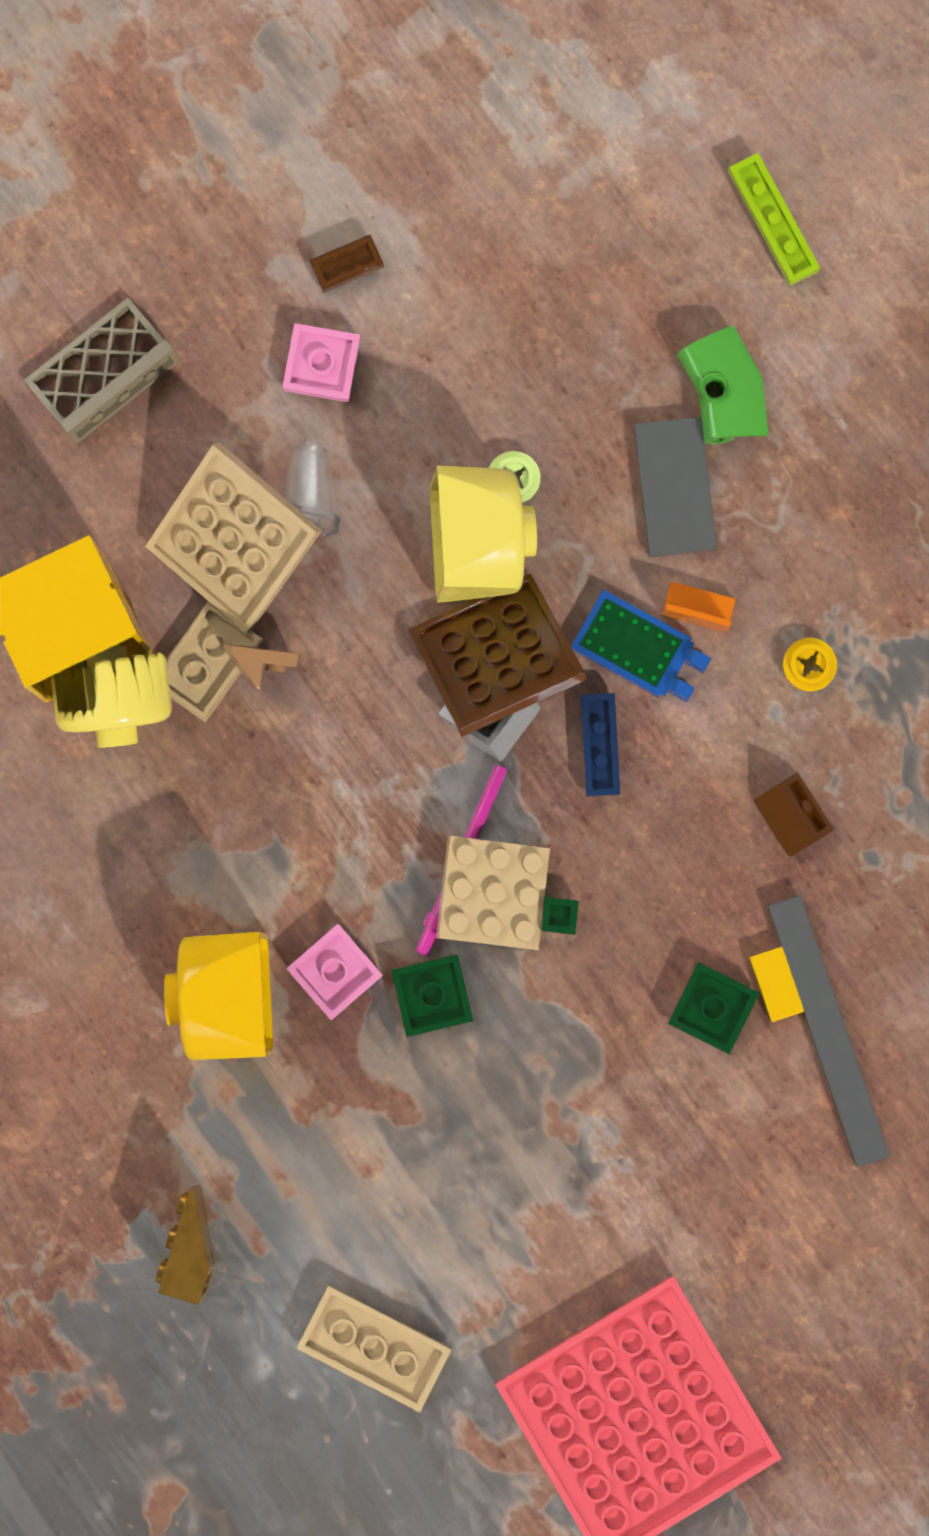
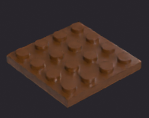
(496, 656)

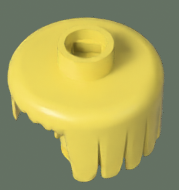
(112, 695)

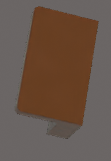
(793, 815)

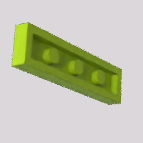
(773, 219)

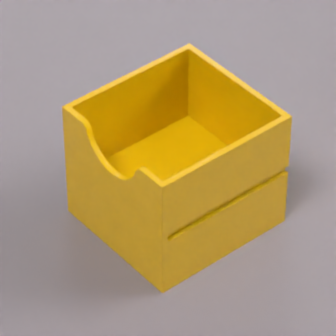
(64, 614)

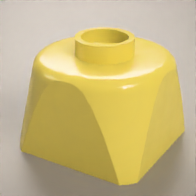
(479, 532)

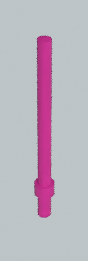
(473, 831)

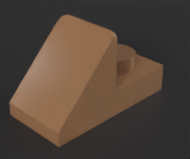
(250, 661)

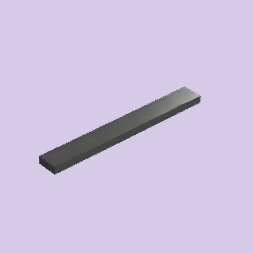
(828, 1032)

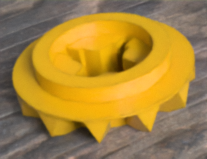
(825, 661)

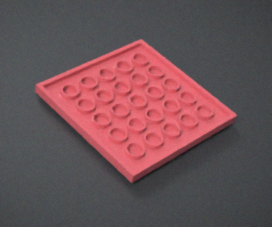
(638, 1417)

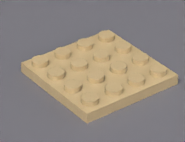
(233, 537)

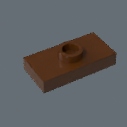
(346, 263)

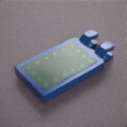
(638, 647)

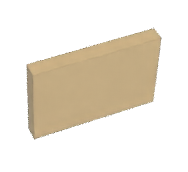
(199, 666)

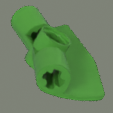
(725, 362)

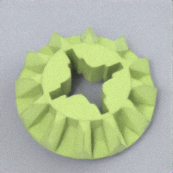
(516, 462)

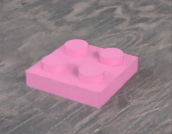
(321, 362)
(334, 972)

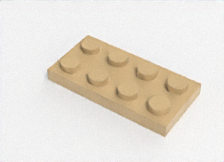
(374, 1348)

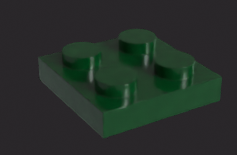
(432, 995)
(713, 1008)

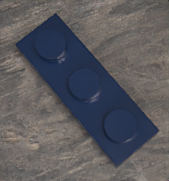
(600, 745)

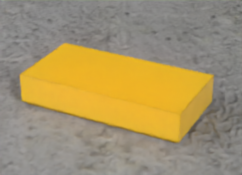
(776, 984)

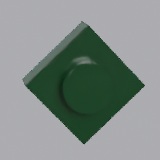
(559, 916)

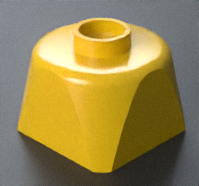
(222, 996)

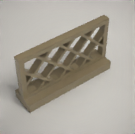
(124, 385)

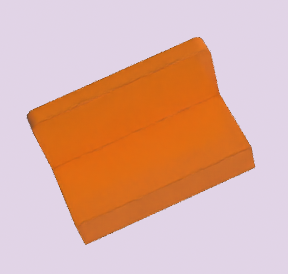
(698, 607)

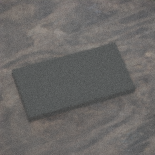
(675, 487)

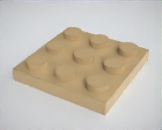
(493, 893)

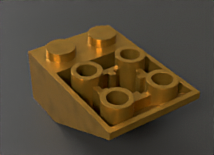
(191, 1257)

